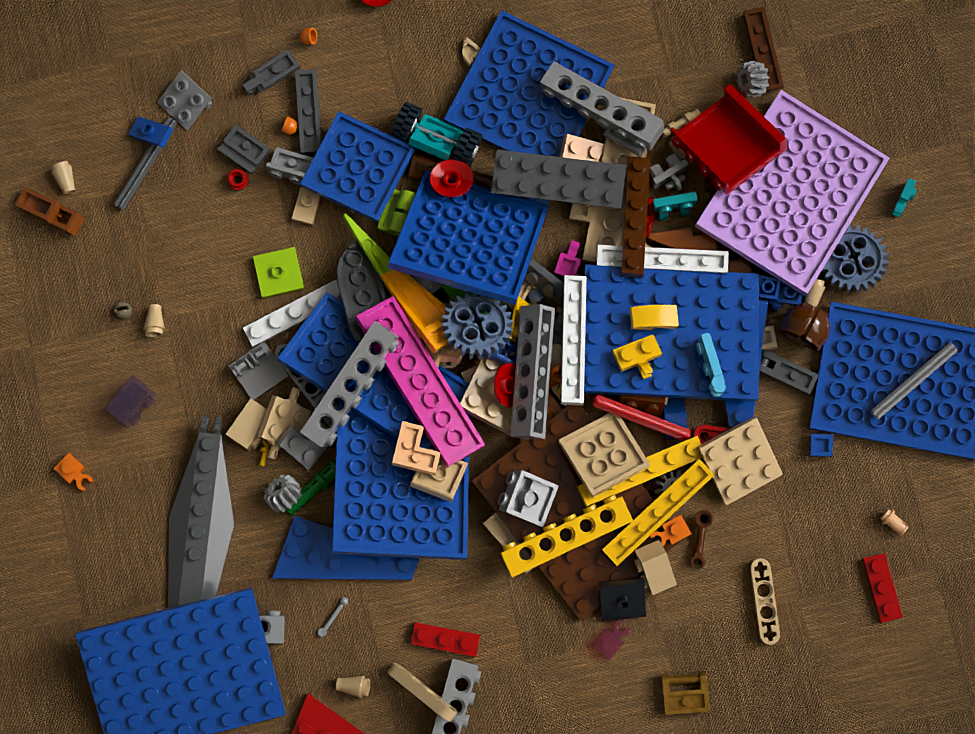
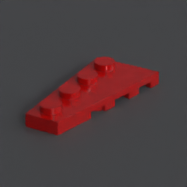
(319, 719)

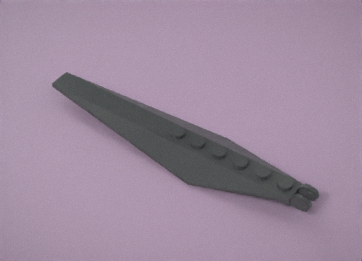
(200, 522)

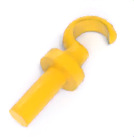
(265, 451)

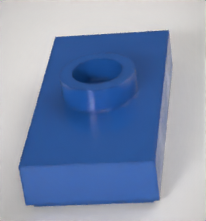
(150, 132)

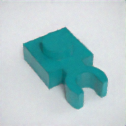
(907, 193)

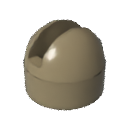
(123, 314)

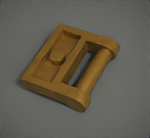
(685, 701)

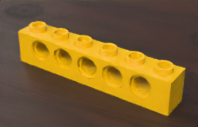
(619, 517)

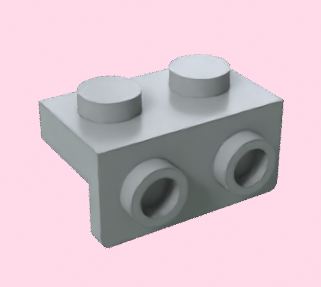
(288, 165)

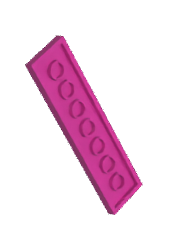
(423, 385)

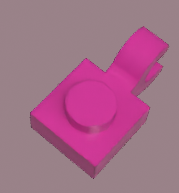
(568, 263)

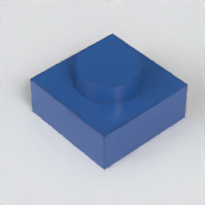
(821, 445)

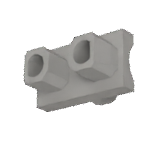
(676, 166)

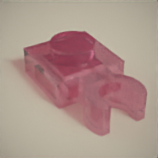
(609, 641)

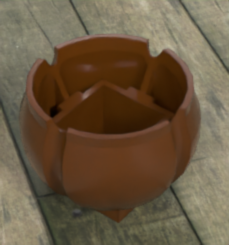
(806, 325)

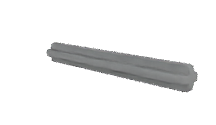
(913, 381)

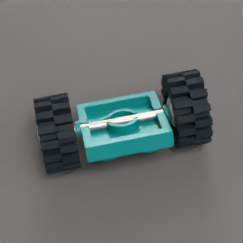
(435, 135)

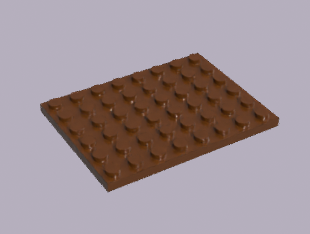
(580, 570)

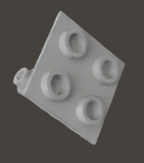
(184, 100)
(258, 370)

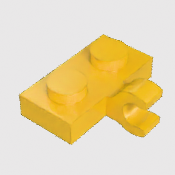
(638, 354)

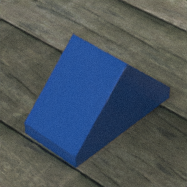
(675, 413)

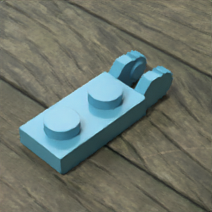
(711, 366)

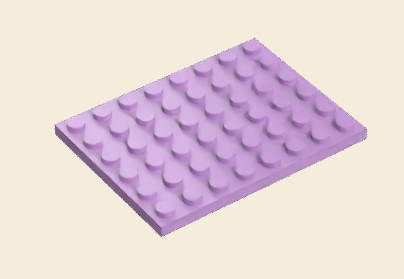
(799, 202)

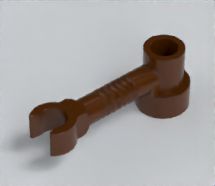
(701, 531)

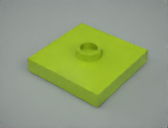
(278, 272)

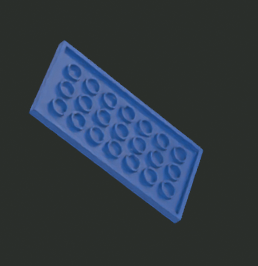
(323, 349)

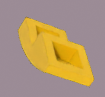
(653, 316)

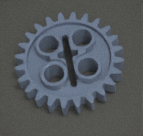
(871, 253)
(457, 330)

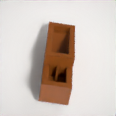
(50, 211)
(682, 240)

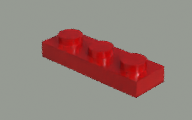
(882, 588)
(445, 639)

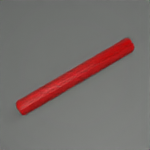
(641, 418)

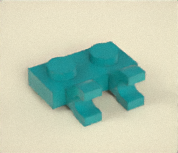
(666, 204)

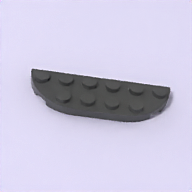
(358, 287)

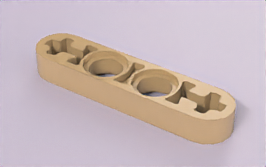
(760, 602)
(422, 692)

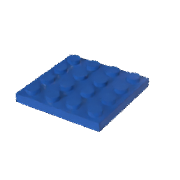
(357, 167)

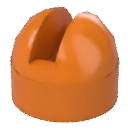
(308, 36)
(290, 126)

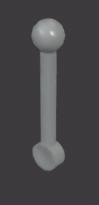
(323, 631)

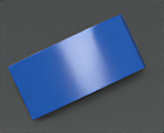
(777, 291)

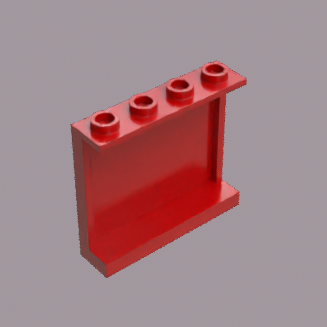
(730, 141)

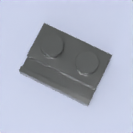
(244, 149)

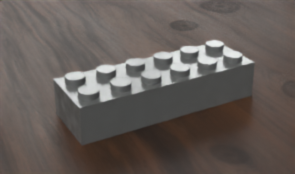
(558, 179)

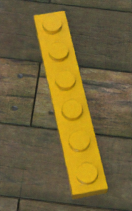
(659, 464)
(658, 512)

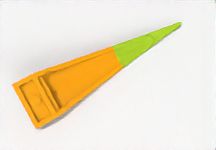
(418, 304)

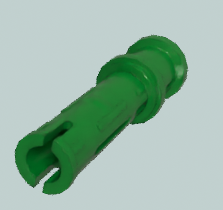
(320, 481)

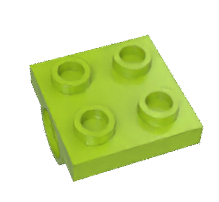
(396, 212)

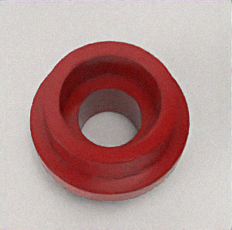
(234, 174)

